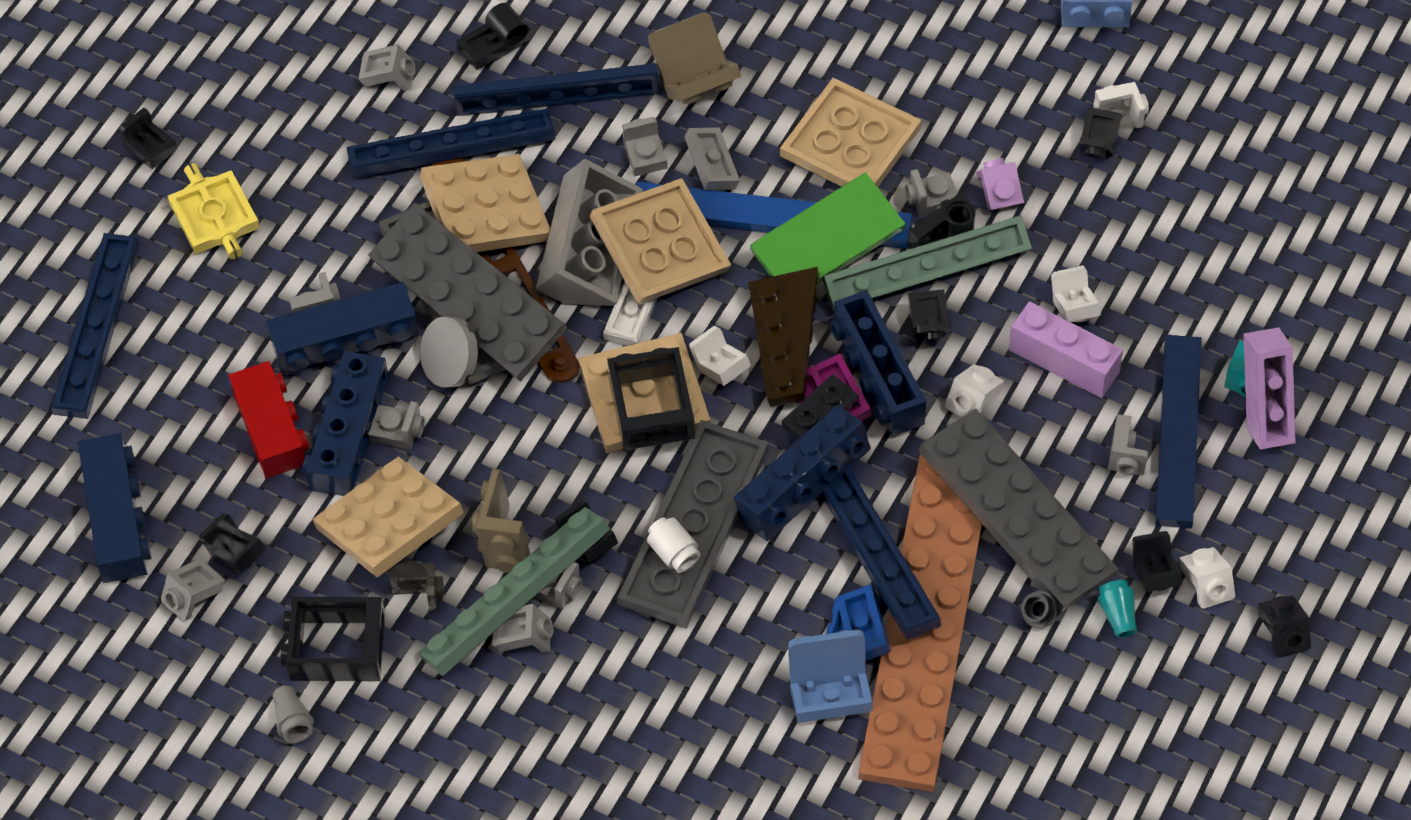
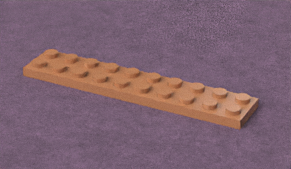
(919, 673)

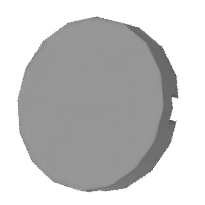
(448, 352)

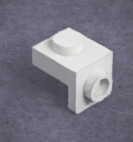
(1124, 100)
(1073, 295)
(718, 358)
(972, 390)
(1209, 575)

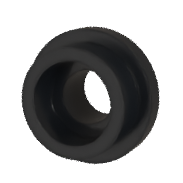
(1030, 606)

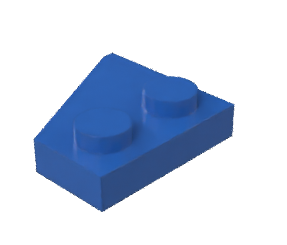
(861, 612)

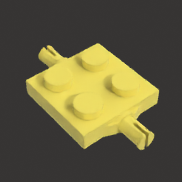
(213, 211)

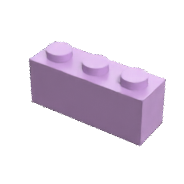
(1065, 349)
(1269, 388)

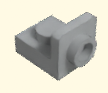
(387, 65)
(644, 146)
(929, 191)
(306, 300)
(397, 426)
(1123, 455)
(189, 586)
(562, 588)
(523, 629)

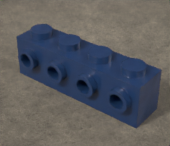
(341, 326)
(879, 363)
(347, 419)
(802, 473)
(113, 507)

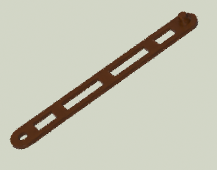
(558, 364)

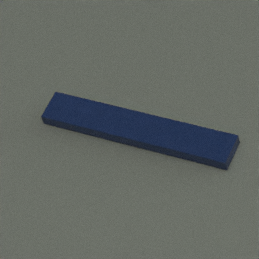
(556, 89)
(450, 143)
(95, 326)
(1178, 431)
(880, 556)

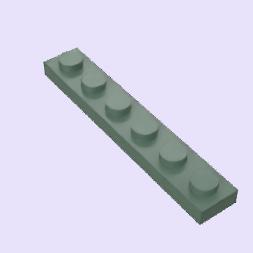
(930, 261)
(513, 591)

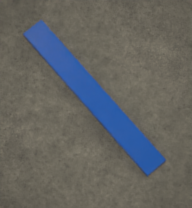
(760, 212)

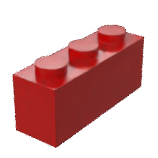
(269, 419)

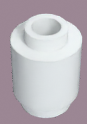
(673, 544)

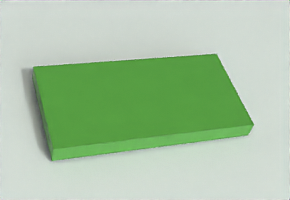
(831, 231)

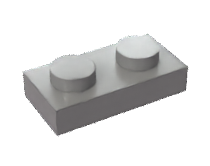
(712, 158)

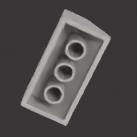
(575, 259)

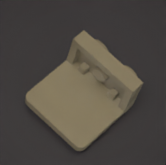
(691, 59)
(499, 539)

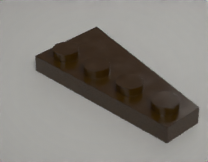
(784, 330)

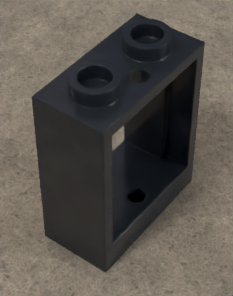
(656, 427)
(334, 610)

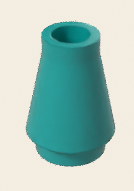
(1119, 607)

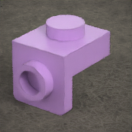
(1000, 184)

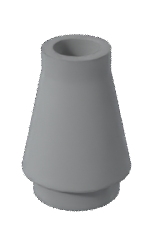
(292, 717)

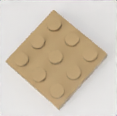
(850, 135)
(486, 202)
(660, 241)
(641, 396)
(388, 516)

